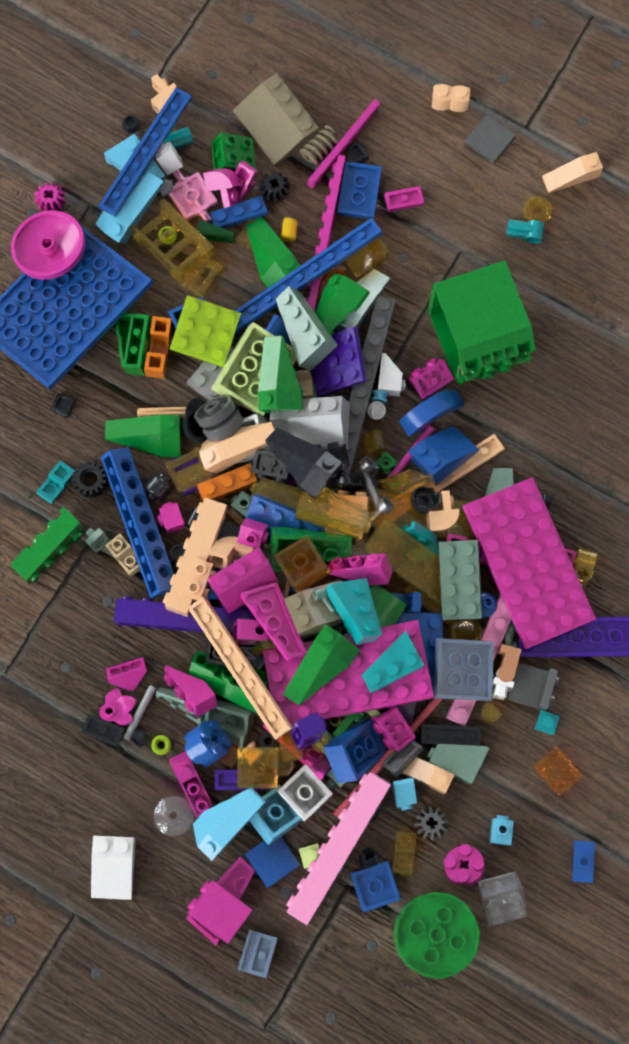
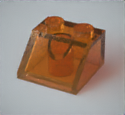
(302, 564)

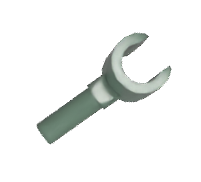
(321, 593)

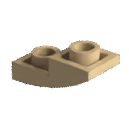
(123, 554)

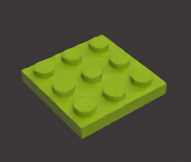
(205, 331)

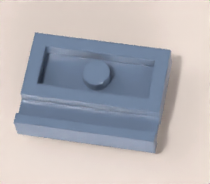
(257, 953)

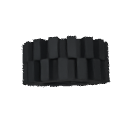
(82, 471)

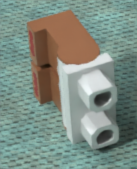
(504, 675)

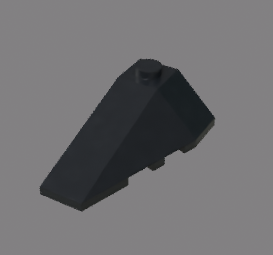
(307, 463)

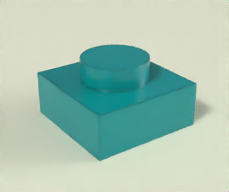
(547, 722)

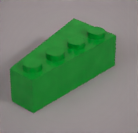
(48, 546)
(222, 681)

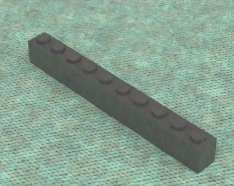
(371, 355)

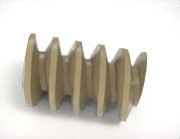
(319, 145)

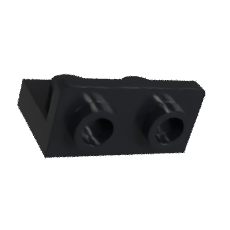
(268, 465)

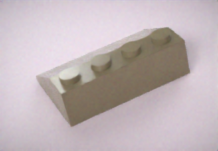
(276, 120)

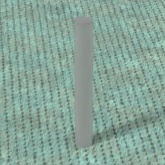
(139, 712)

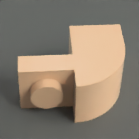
(164, 91)
(442, 520)
(227, 551)

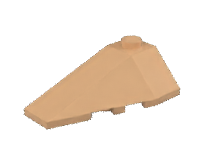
(234, 448)

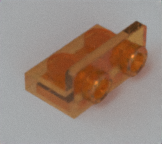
(558, 770)

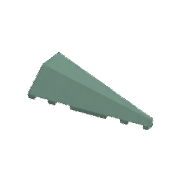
(233, 718)

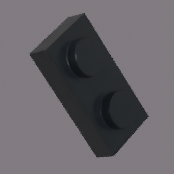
(103, 730)

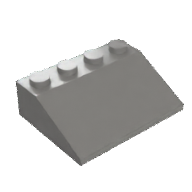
(319, 422)

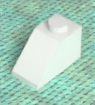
(390, 377)

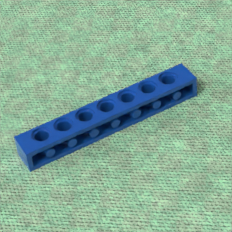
(138, 521)

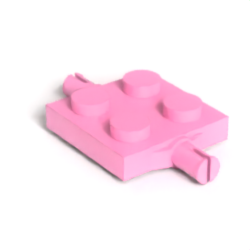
(192, 196)

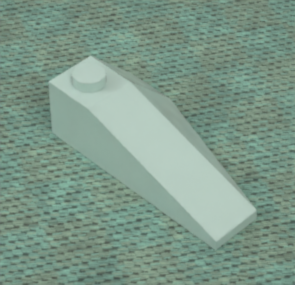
(374, 283)

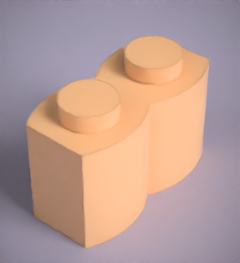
(451, 98)

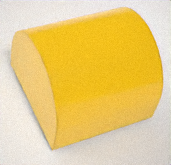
(289, 230)

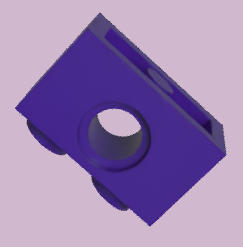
(308, 731)

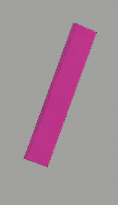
(343, 144)

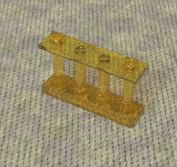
(179, 224)

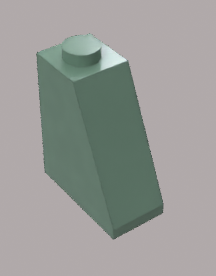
(459, 760)

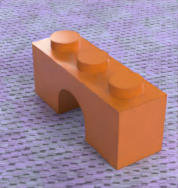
(159, 347)
(220, 486)

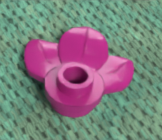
(120, 706)

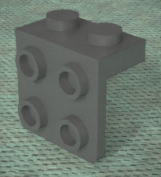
(533, 687)

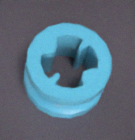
(379, 395)

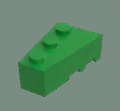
(134, 341)

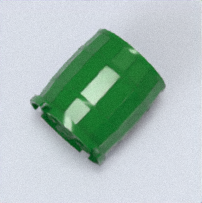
(436, 935)

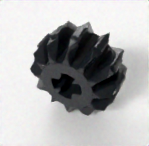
(277, 192)

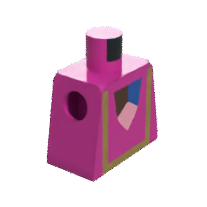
(245, 633)

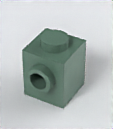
(241, 503)

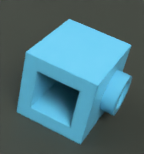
(501, 831)

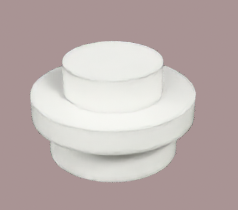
(376, 410)

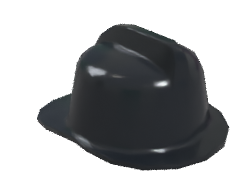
(189, 425)
(344, 483)

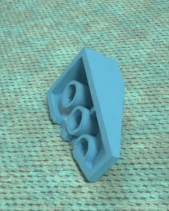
(132, 210)
(221, 823)

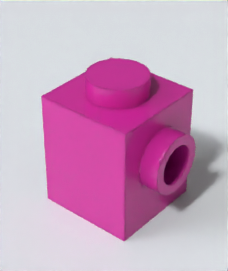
(171, 517)
(253, 533)

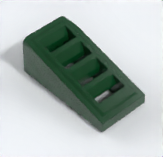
(215, 233)

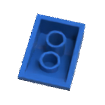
(442, 453)
(354, 751)

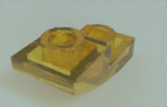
(404, 853)

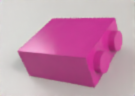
(218, 910)

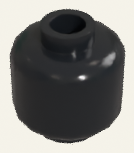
(158, 486)

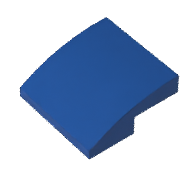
(272, 861)

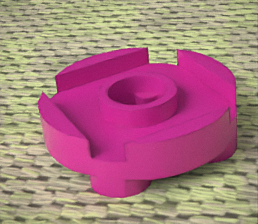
(462, 876)

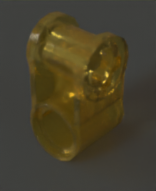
(584, 564)

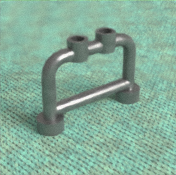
(381, 505)

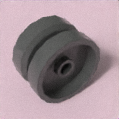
(219, 418)

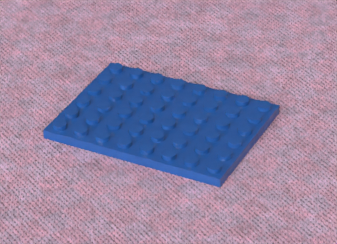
(59, 319)

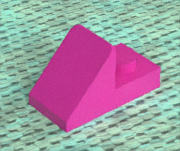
(246, 176)

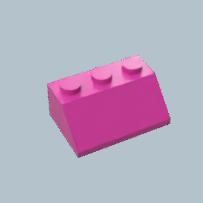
(242, 575)

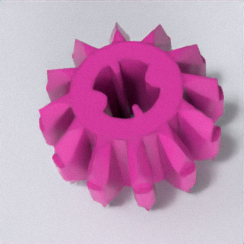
(49, 197)

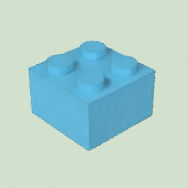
(274, 817)

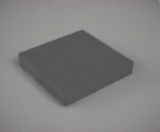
(490, 139)

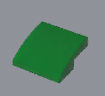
(387, 606)

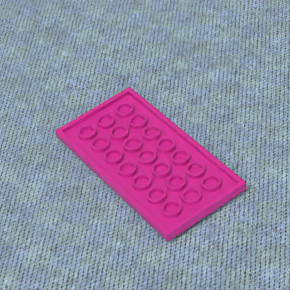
(529, 563)
(347, 691)

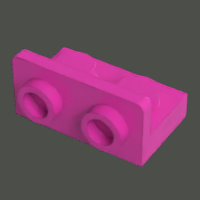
(430, 377)
(393, 729)

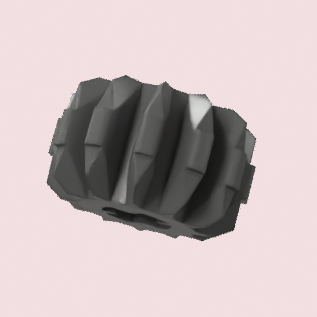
(435, 818)

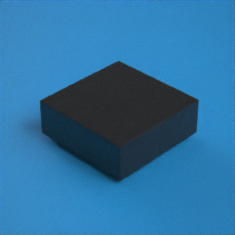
(62, 405)

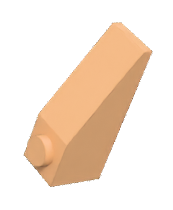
(573, 173)
(429, 775)

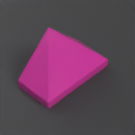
(127, 674)

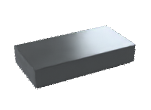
(399, 761)

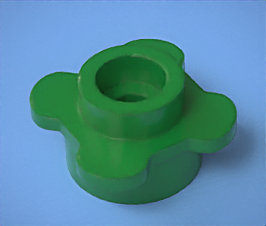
(386, 458)

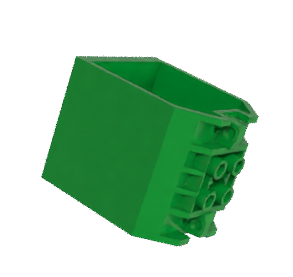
(481, 323)

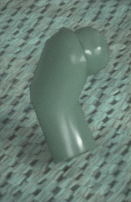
(508, 637)

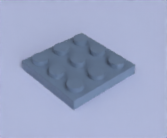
(463, 669)

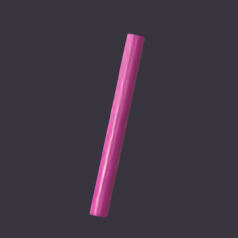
(406, 459)

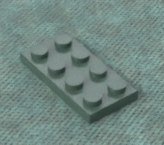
(460, 580)

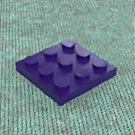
(342, 366)

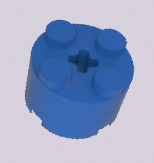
(207, 743)

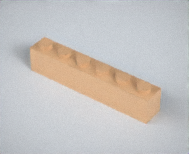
(203, 536)

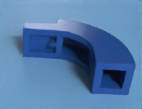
(430, 410)

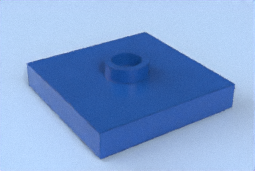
(375, 886)

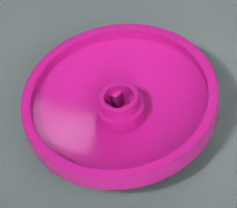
(48, 245)

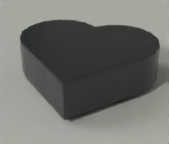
(356, 153)

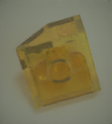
(258, 767)

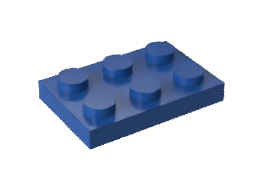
(359, 190)

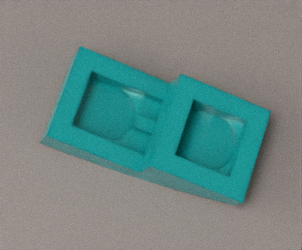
(56, 482)

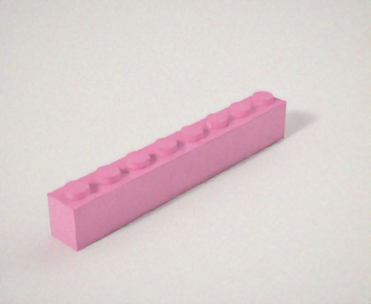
(339, 847)

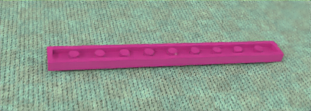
(328, 220)

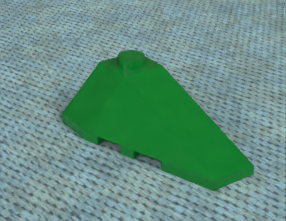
(278, 380)

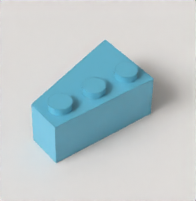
(121, 153)

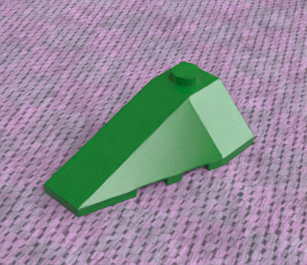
(270, 253)
(338, 300)
(149, 434)
(328, 544)
(324, 660)

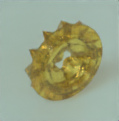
(539, 202)

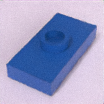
(583, 861)

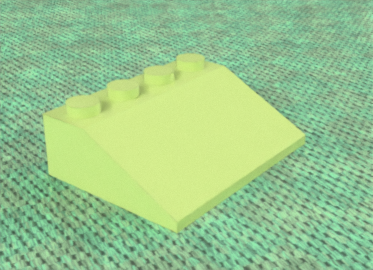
(242, 370)

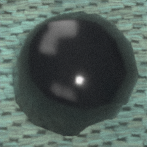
(425, 499)

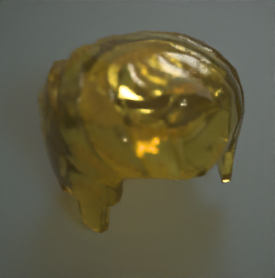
(466, 630)

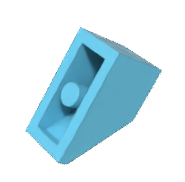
(404, 794)

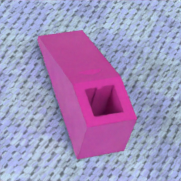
(373, 567)
(195, 692)
(191, 783)

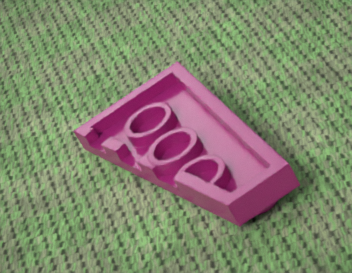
(273, 615)
(234, 881)

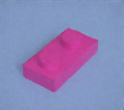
(404, 199)

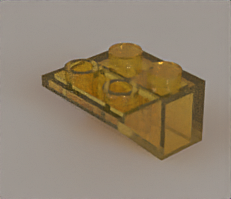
(368, 257)

